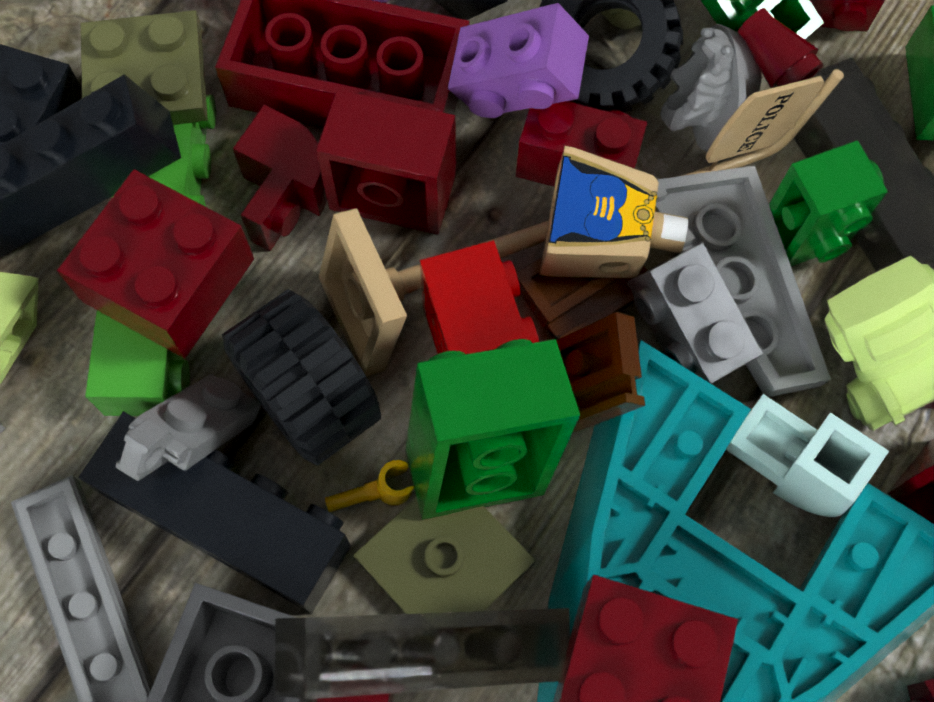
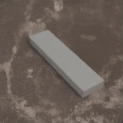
(82, 595)

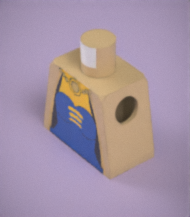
(605, 219)

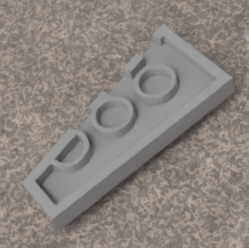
(740, 234)

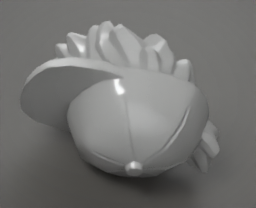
(711, 84)

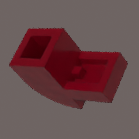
(284, 163)

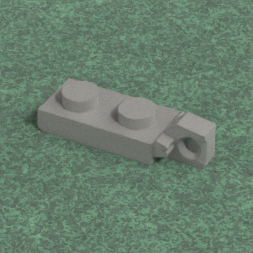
(187, 426)

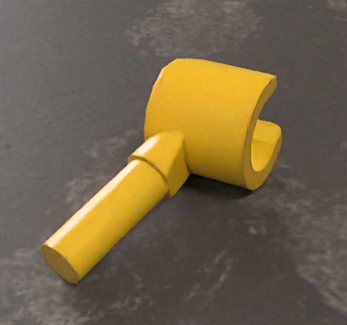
(374, 490)

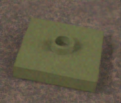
(444, 560)

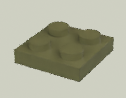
(156, 53)

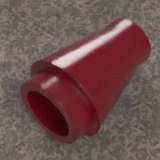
(778, 50)

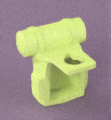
(889, 336)

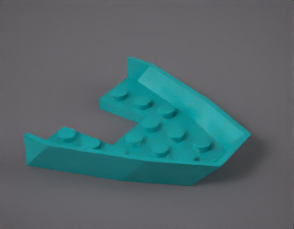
(789, 642)

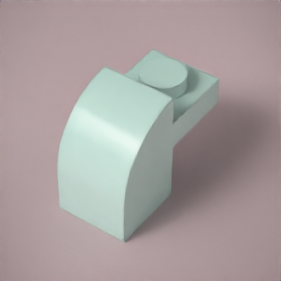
(811, 467)

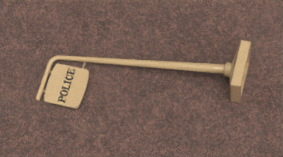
(370, 297)

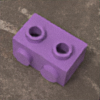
(519, 61)

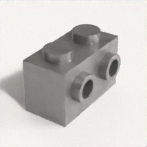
(694, 315)

